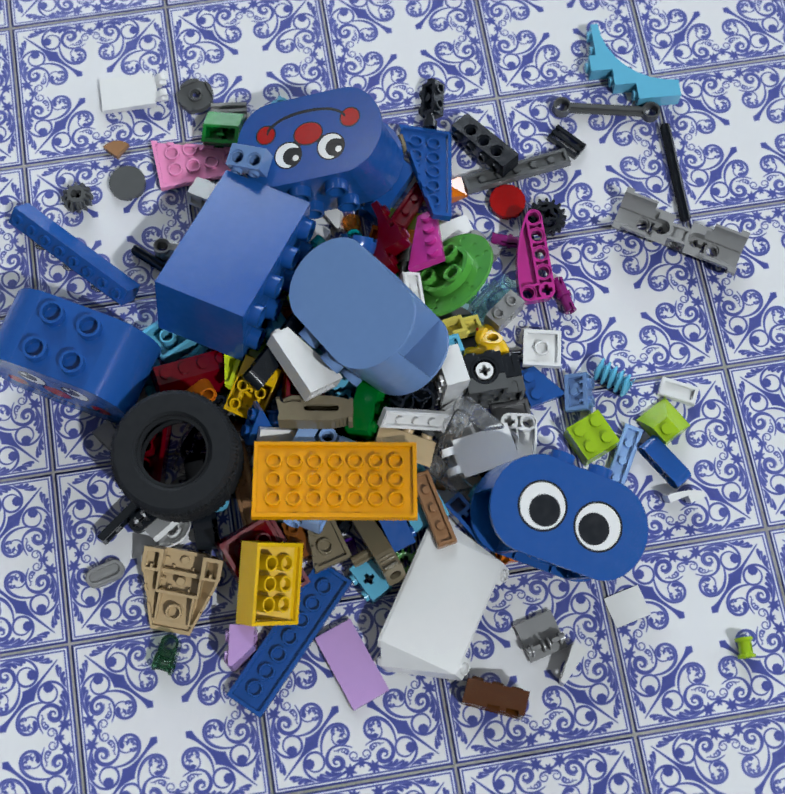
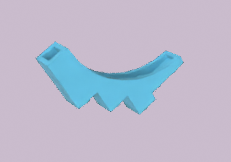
(622, 79)

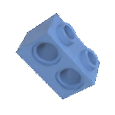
(250, 156)

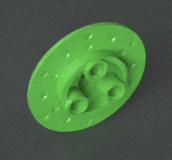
(460, 276)

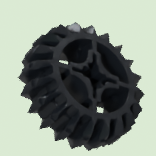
(424, 399)

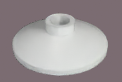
(176, 535)

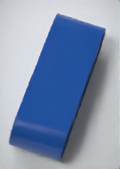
(664, 462)

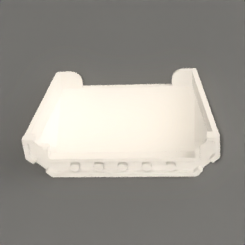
(439, 608)

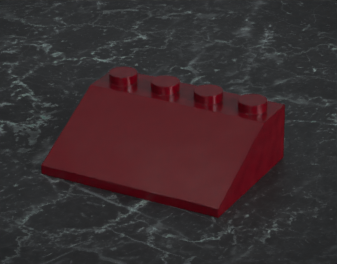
(258, 530)

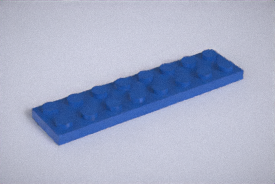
(288, 643)

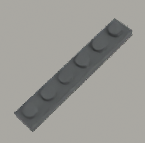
(525, 169)

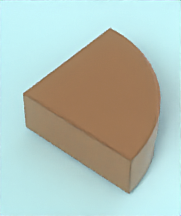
(116, 148)

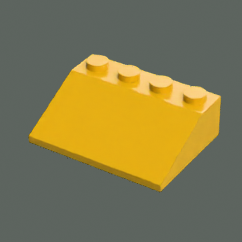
(269, 583)

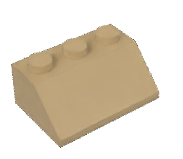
(424, 443)

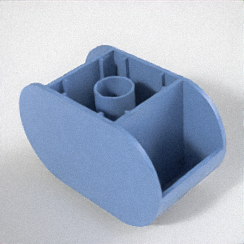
(366, 319)

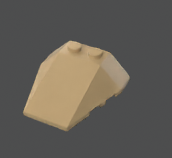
(178, 586)

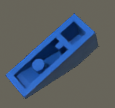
(460, 512)

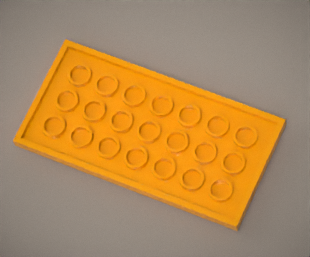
(334, 481)

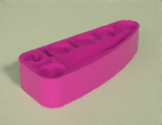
(528, 265)

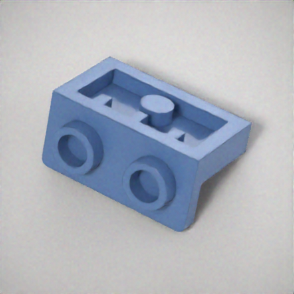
(579, 392)

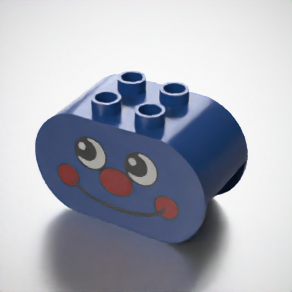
(327, 149)
(74, 354)

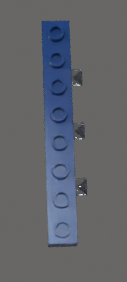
(74, 254)

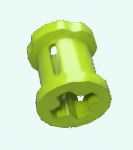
(745, 647)

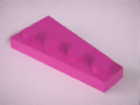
(427, 244)

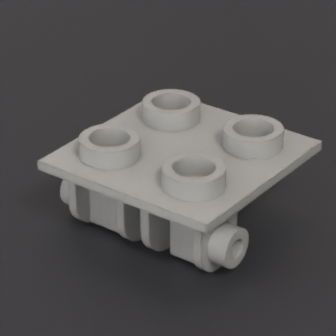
(540, 636)

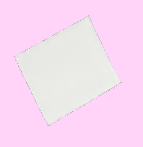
(627, 606)

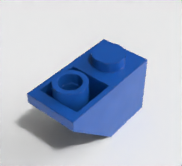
(255, 419)

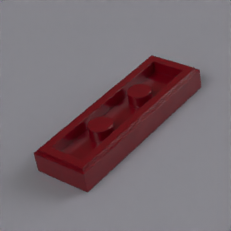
(409, 207)

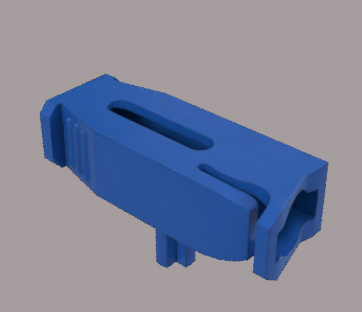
(392, 196)

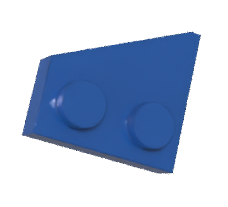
(539, 388)

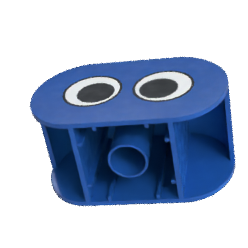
(560, 517)

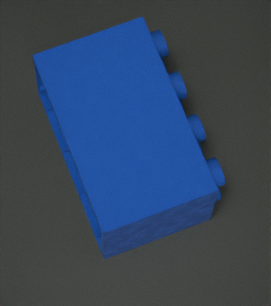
(234, 266)

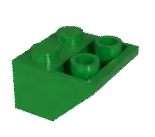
(221, 128)

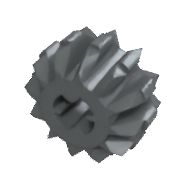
(72, 202)

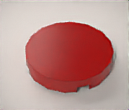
(507, 202)

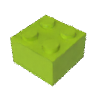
(591, 437)

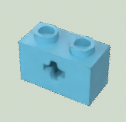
(369, 591)

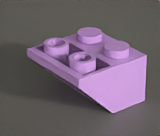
(242, 645)

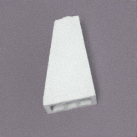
(302, 364)

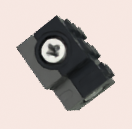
(494, 378)

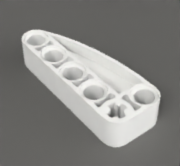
(523, 437)

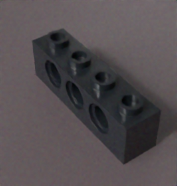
(484, 145)

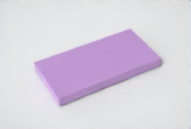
(351, 664)

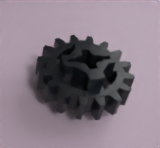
(554, 222)

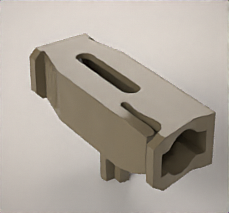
(316, 413)
(379, 550)

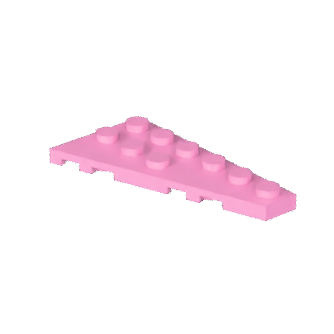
(181, 164)

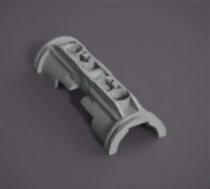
(724, 241)

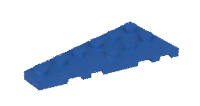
(432, 164)

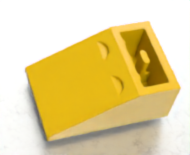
(243, 394)

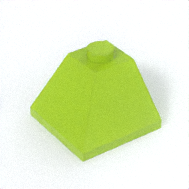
(663, 421)

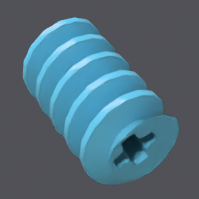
(613, 378)

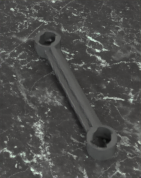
(605, 109)

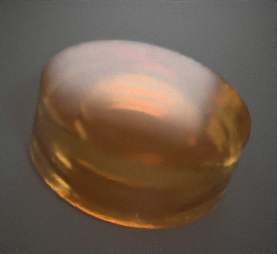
(350, 222)

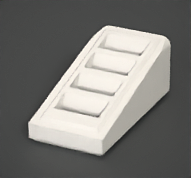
(572, 660)

